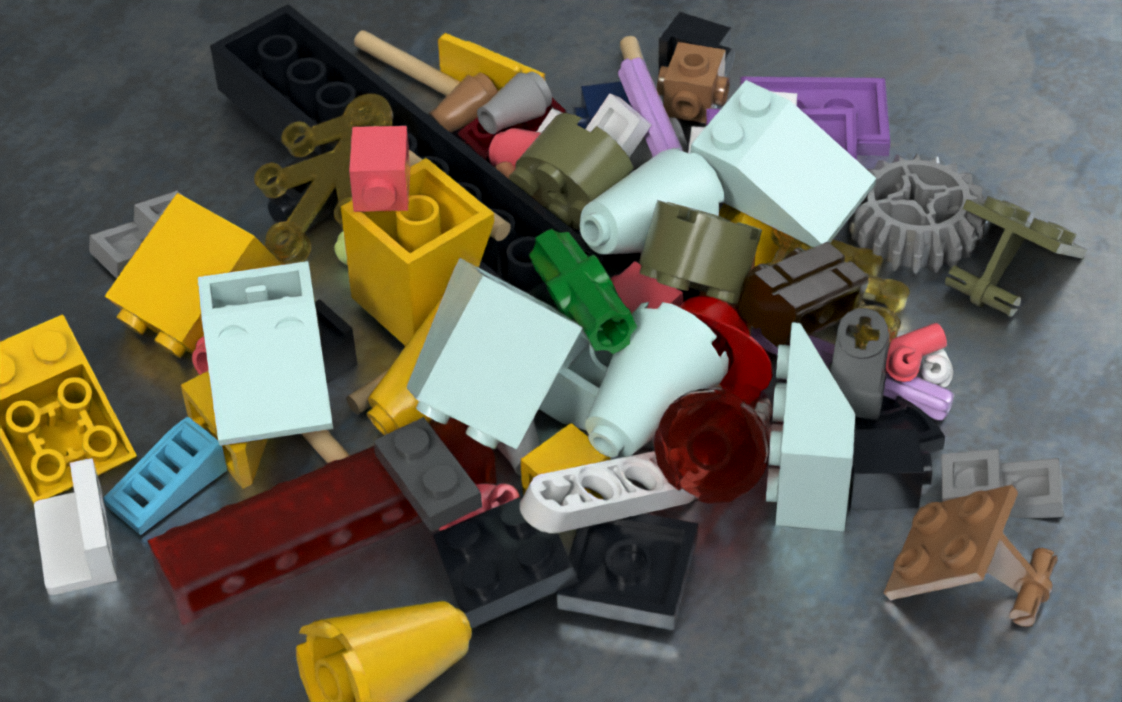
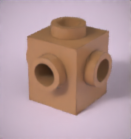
(693, 82)

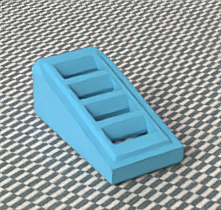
(182, 446)

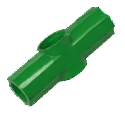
(583, 291)

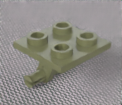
(1017, 229)

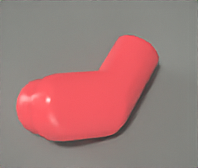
(908, 349)

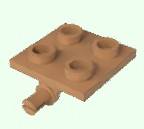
(963, 541)

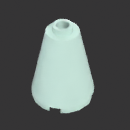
(622, 214)
(664, 360)

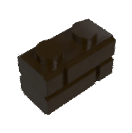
(804, 288)

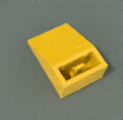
(54, 411)

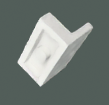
(75, 534)

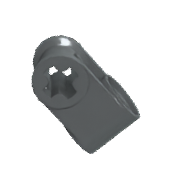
(857, 371)

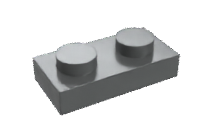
(427, 474)

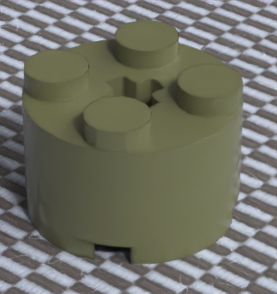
(570, 167)
(698, 251)

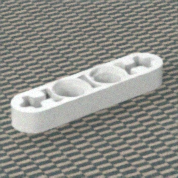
(608, 478)

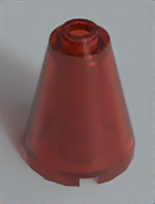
(715, 441)

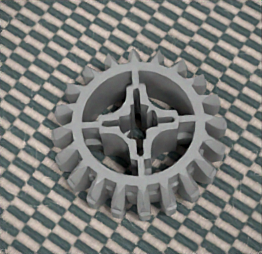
(918, 214)

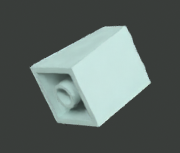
(490, 356)

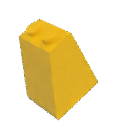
(406, 258)
(161, 278)

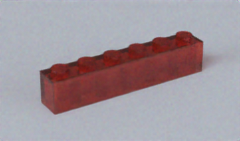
(295, 527)

